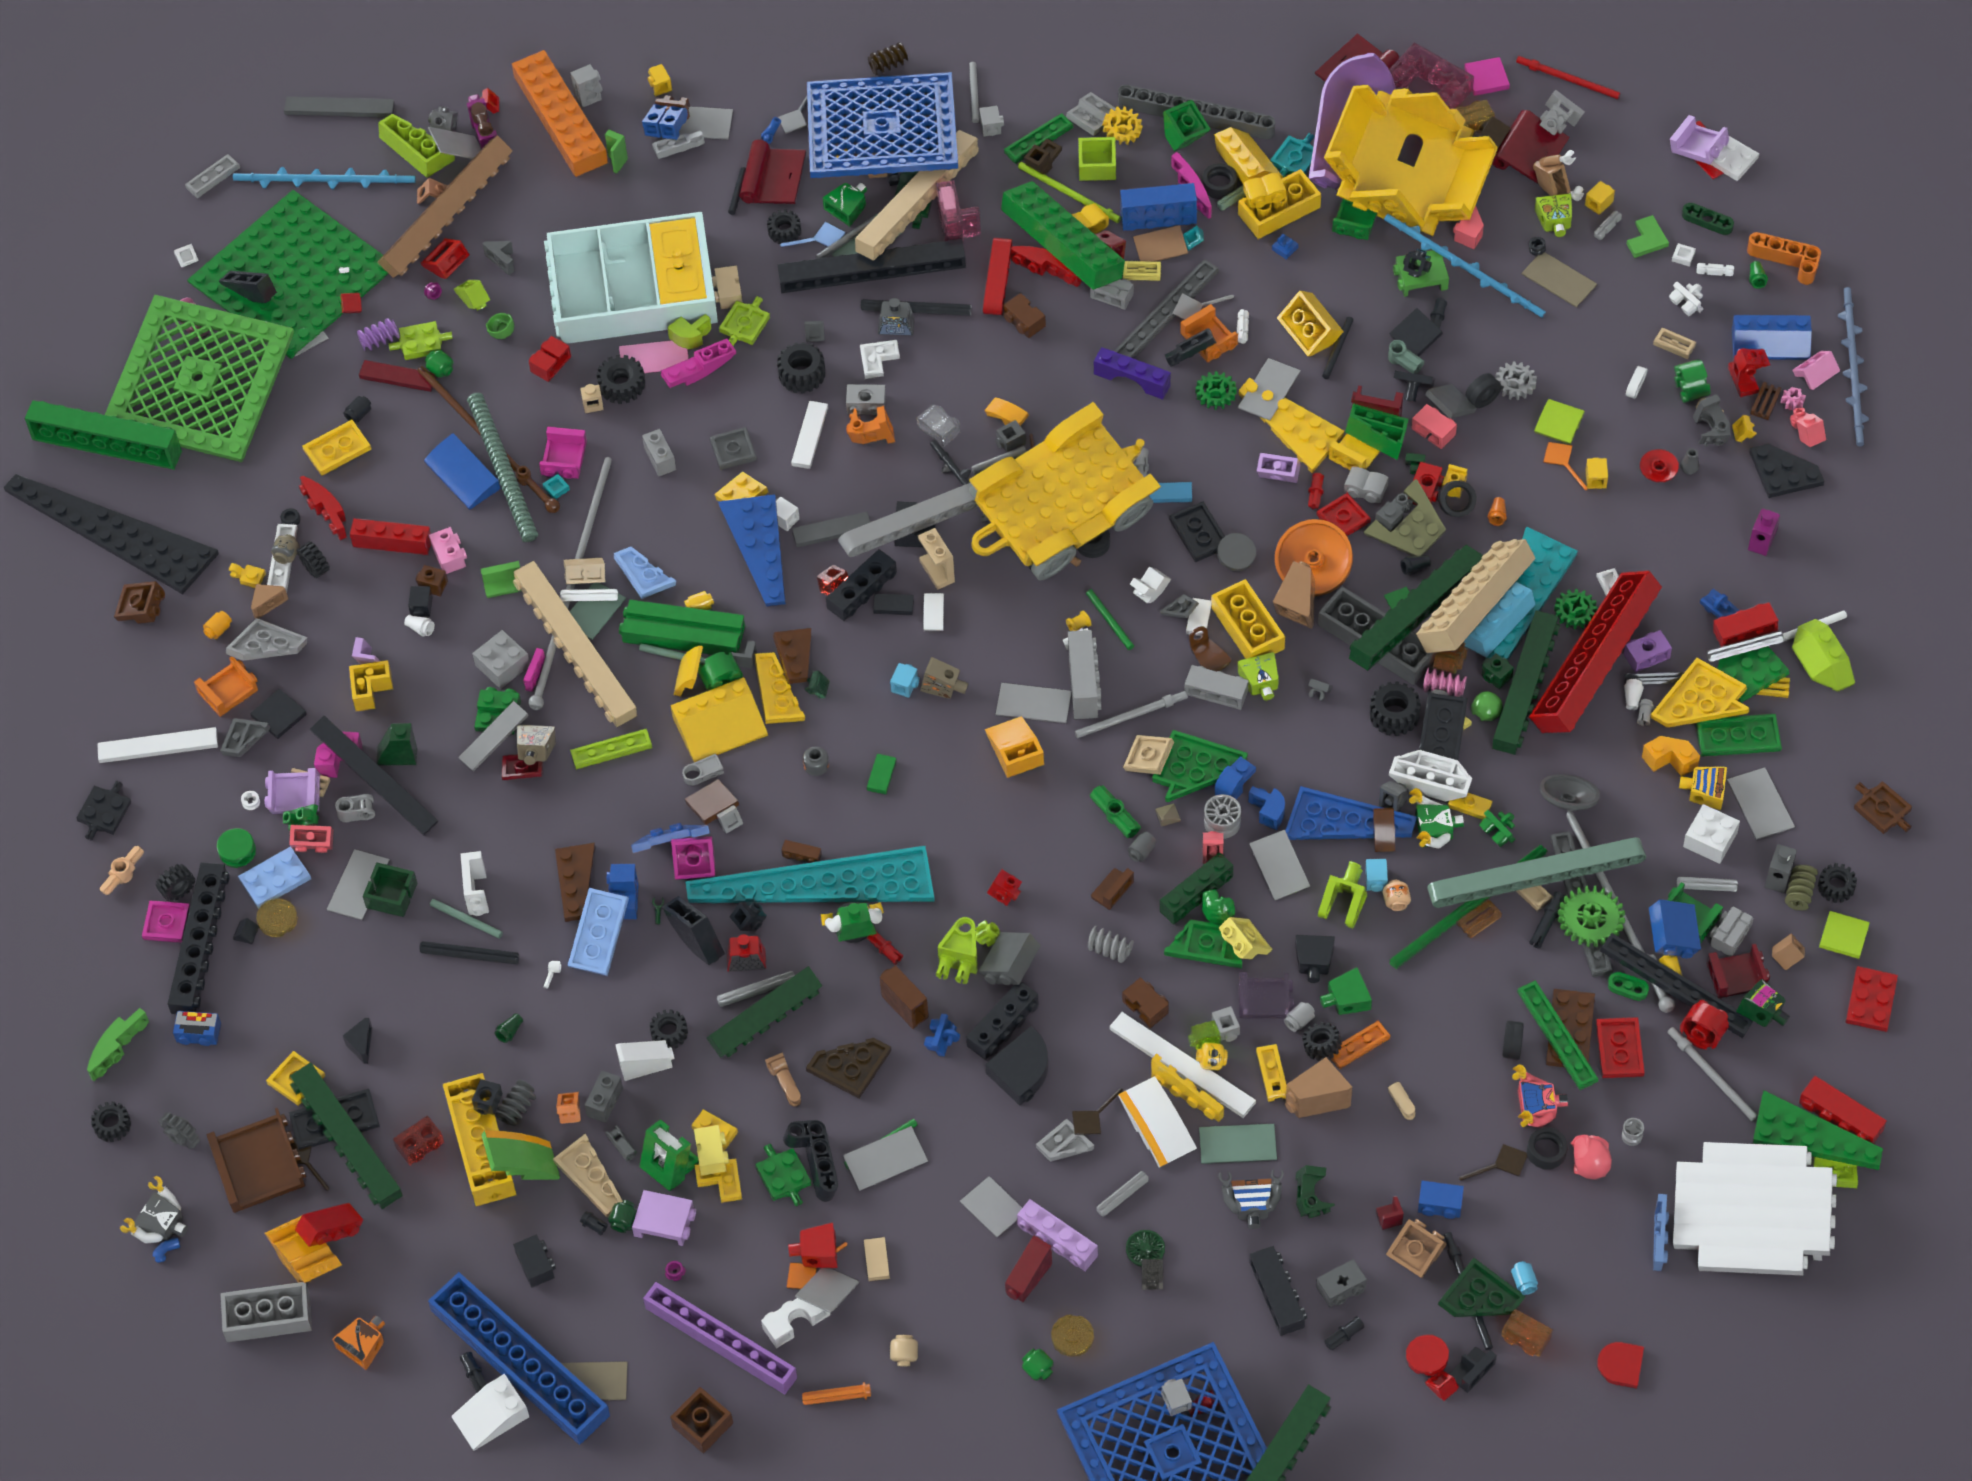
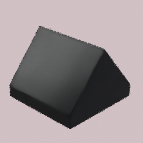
(246, 931)

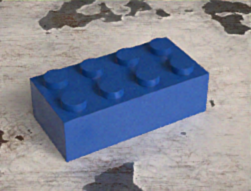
(1158, 206)

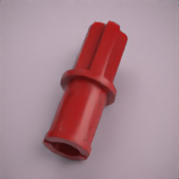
(1315, 491)
(885, 948)

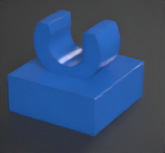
(1285, 246)

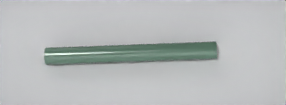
(666, 652)
(466, 918)

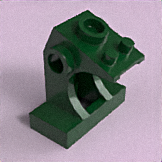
(1307, 1178)

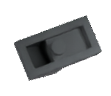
(499, 253)

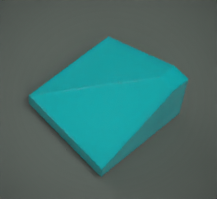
(1193, 237)

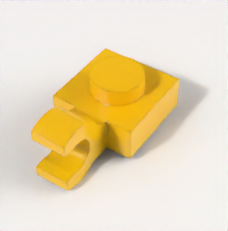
(249, 576)

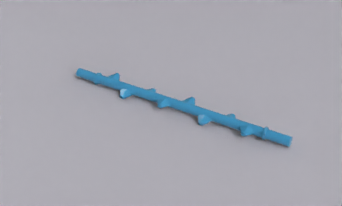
(316, 176)
(1473, 268)

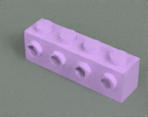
(1062, 1237)

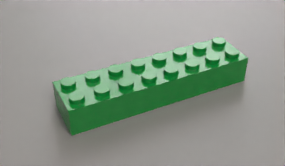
(1062, 235)
(103, 434)

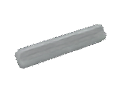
(1708, 884)
(1122, 1193)

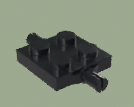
(103, 810)

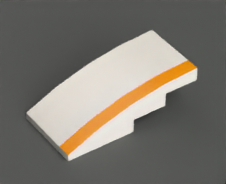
(1157, 1121)

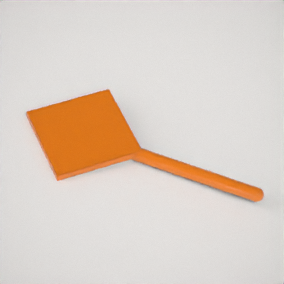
(1560, 455)
(800, 1275)

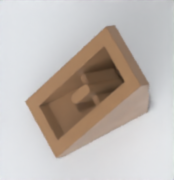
(267, 598)

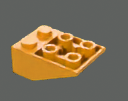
(1015, 746)

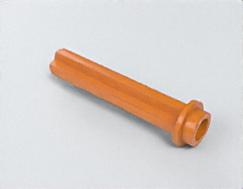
(836, 1394)

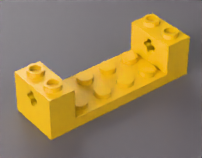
(468, 1129)

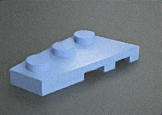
(641, 574)

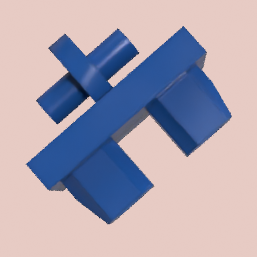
(1718, 604)
(945, 1034)

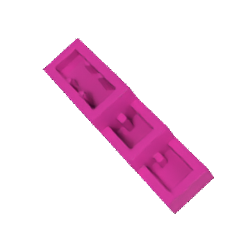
(1187, 175)

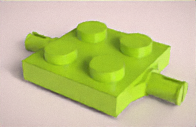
(744, 322)
(419, 340)

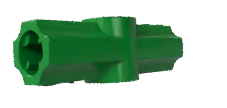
(1121, 819)

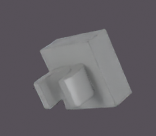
(729, 819)

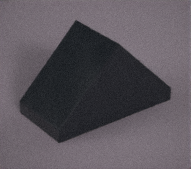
(359, 1039)

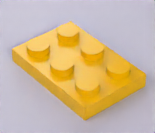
(336, 447)

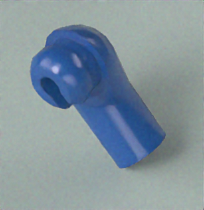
(769, 132)
(163, 1247)

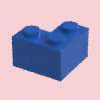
(624, 882)

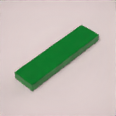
(1051, 130)

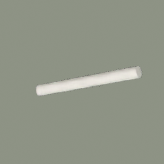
(1827, 620)

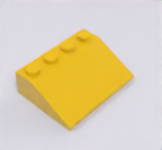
(719, 720)

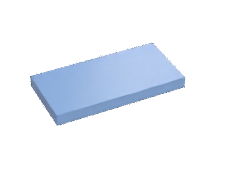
(598, 931)

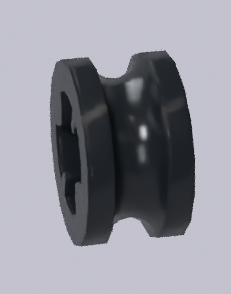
(1541, 246)

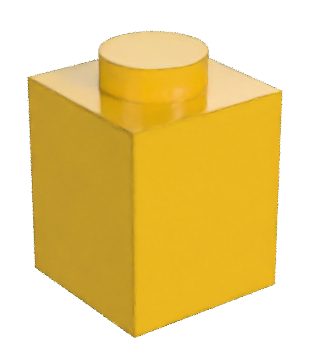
(1599, 197)
(1596, 473)

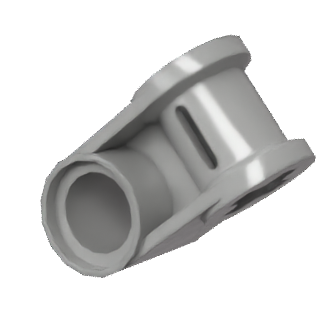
(356, 808)

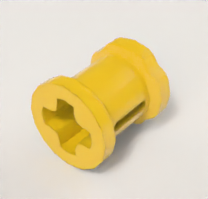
(1079, 621)

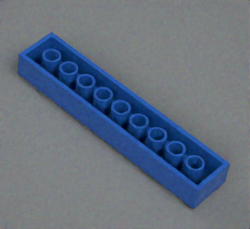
(519, 1357)

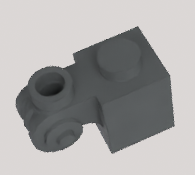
(1392, 513)

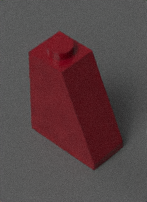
(1029, 1269)

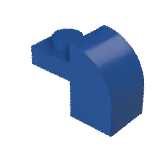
(1233, 778)
(1272, 806)

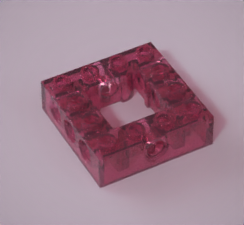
(1420, 62)

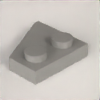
(1063, 1143)

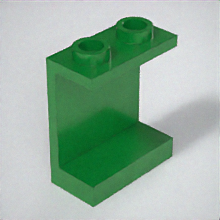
(1705, 916)

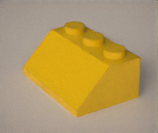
(1309, 323)

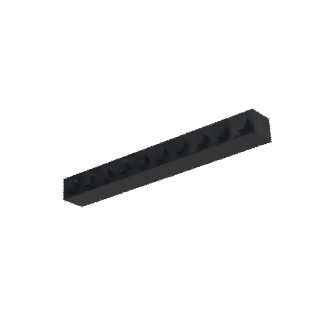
(859, 268)

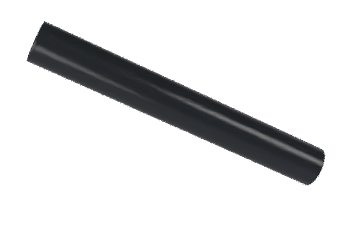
(736, 195)

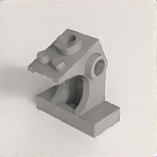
(1555, 119)

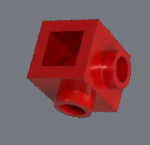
(1005, 888)

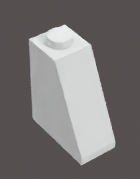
(643, 1058)

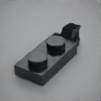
(1190, 347)

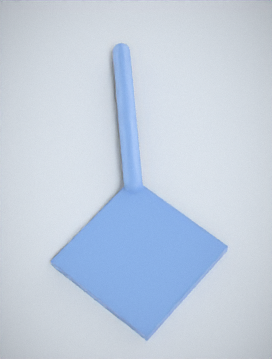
(826, 235)

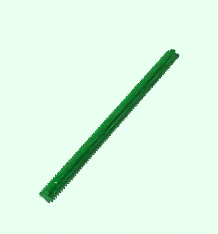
(1450, 920)

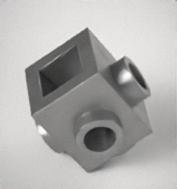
(443, 119)

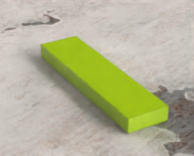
(611, 748)

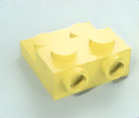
(1244, 938)

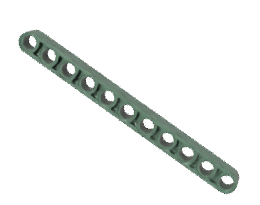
(1536, 872)

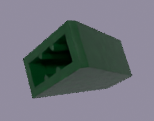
(397, 746)

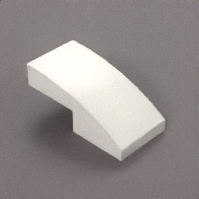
(933, 611)

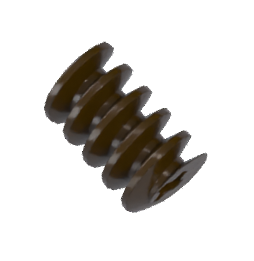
(887, 57)

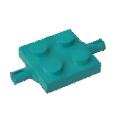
(1294, 155)

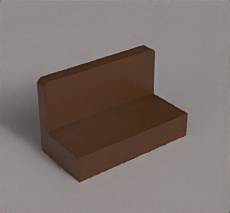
(1113, 887)

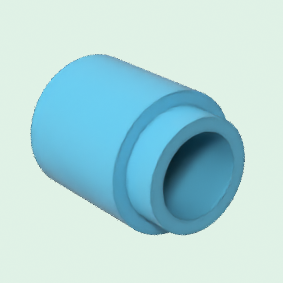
(1524, 1278)

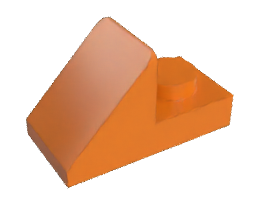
(568, 1107)

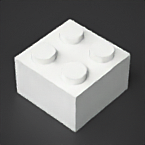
(1711, 833)

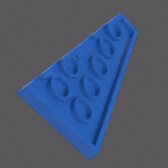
(757, 536)

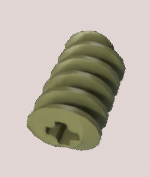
(1801, 887)

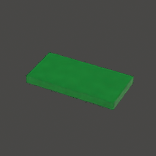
(1739, 735)

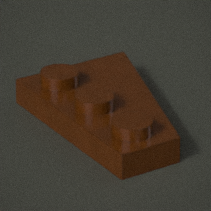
(794, 653)

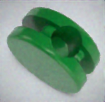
(236, 847)

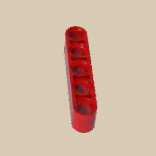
(997, 276)

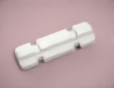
(1715, 269)
(1242, 326)

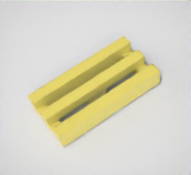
(1142, 273)

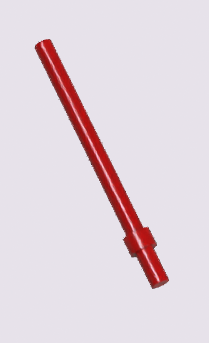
(1535, 65)

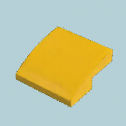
(688, 670)

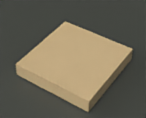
(1148, 754)

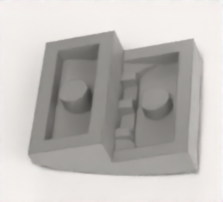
(1090, 113)

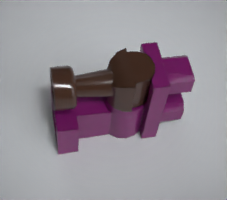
(480, 119)

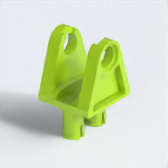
(1347, 884)
(958, 952)

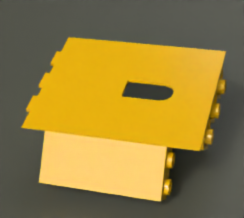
(1446, 173)

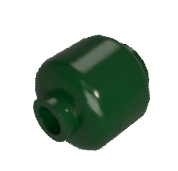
(622, 1216)

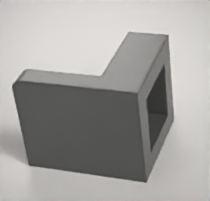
(746, 656)

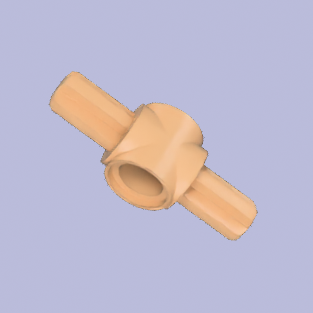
(125, 876)

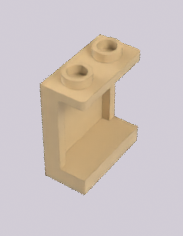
(938, 561)

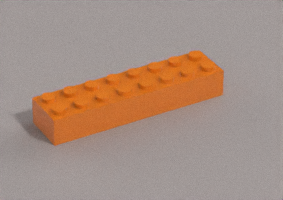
(560, 113)

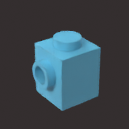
(904, 680)

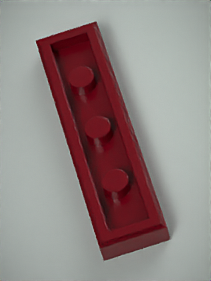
(394, 375)

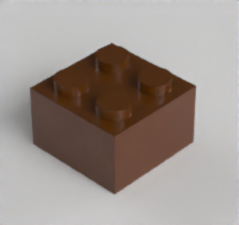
(701, 1420)

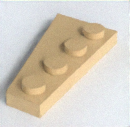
(585, 1170)

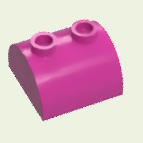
(693, 857)

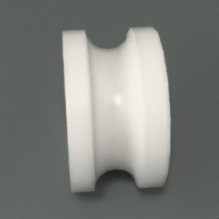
(250, 794)

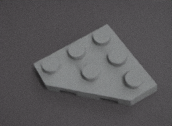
(265, 641)

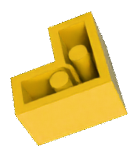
(367, 680)

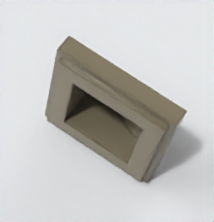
(1167, 814)

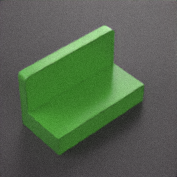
(616, 149)
(499, 579)

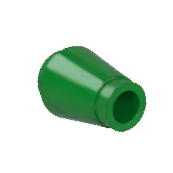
(1758, 277)

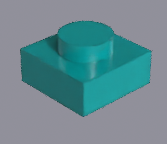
(556, 486)

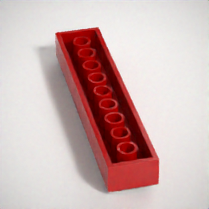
(1595, 652)

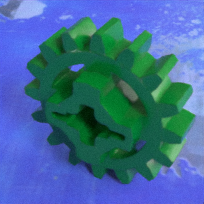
(1216, 390)
(1575, 608)

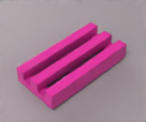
(534, 670)

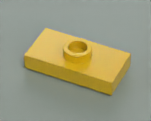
(1471, 805)

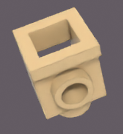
(590, 393)

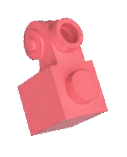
(1809, 426)

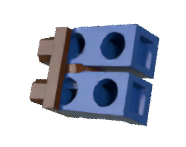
(666, 117)

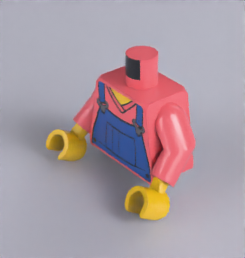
(1537, 1099)

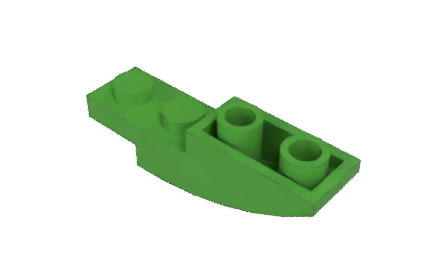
(109, 1047)

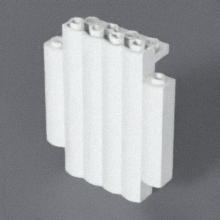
(1754, 1208)

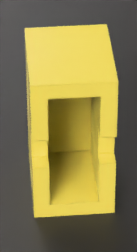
(710, 1150)

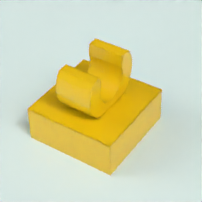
(1743, 428)

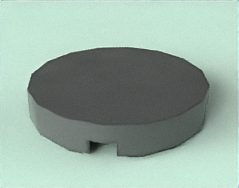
(1236, 552)

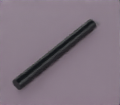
(1337, 348)

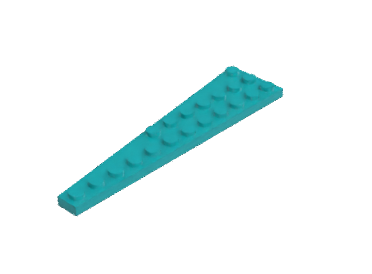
(873, 877)

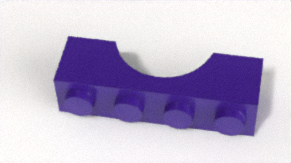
(1151, 378)

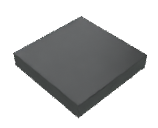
(1450, 401)
(733, 448)

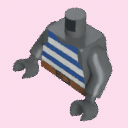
(1252, 1198)

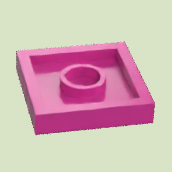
(1488, 76)
(165, 921)

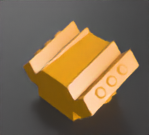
(300, 1259)

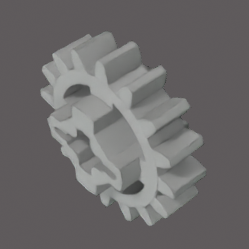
(1516, 379)

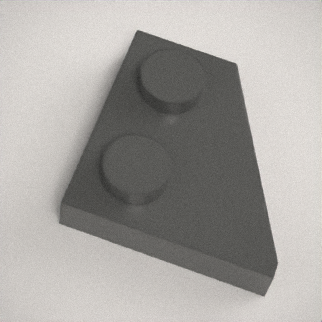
(243, 736)

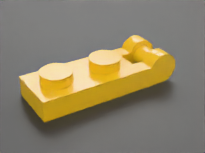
(1271, 1071)

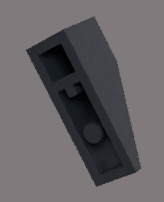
(253, 286)

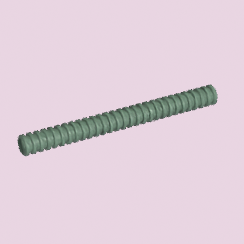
(502, 467)

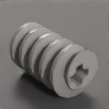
(1109, 945)

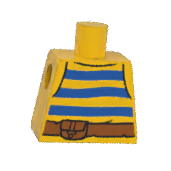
(1706, 786)

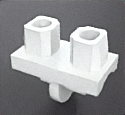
(1692, 303)

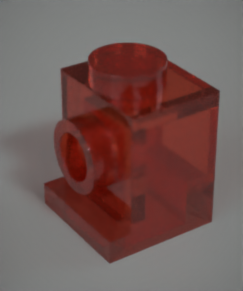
(831, 579)

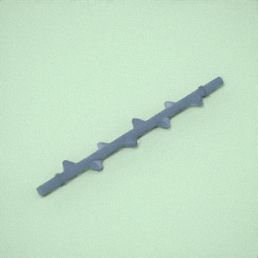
(1854, 360)

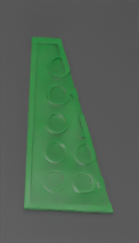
(1789, 1125)

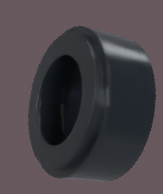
(290, 516)

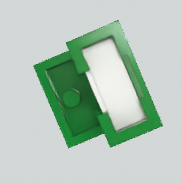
(666, 1157)

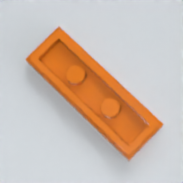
(1361, 1044)

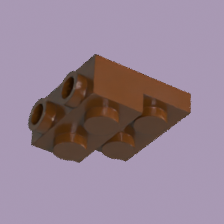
(140, 602)

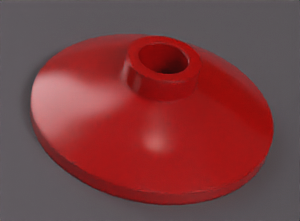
(1656, 460)

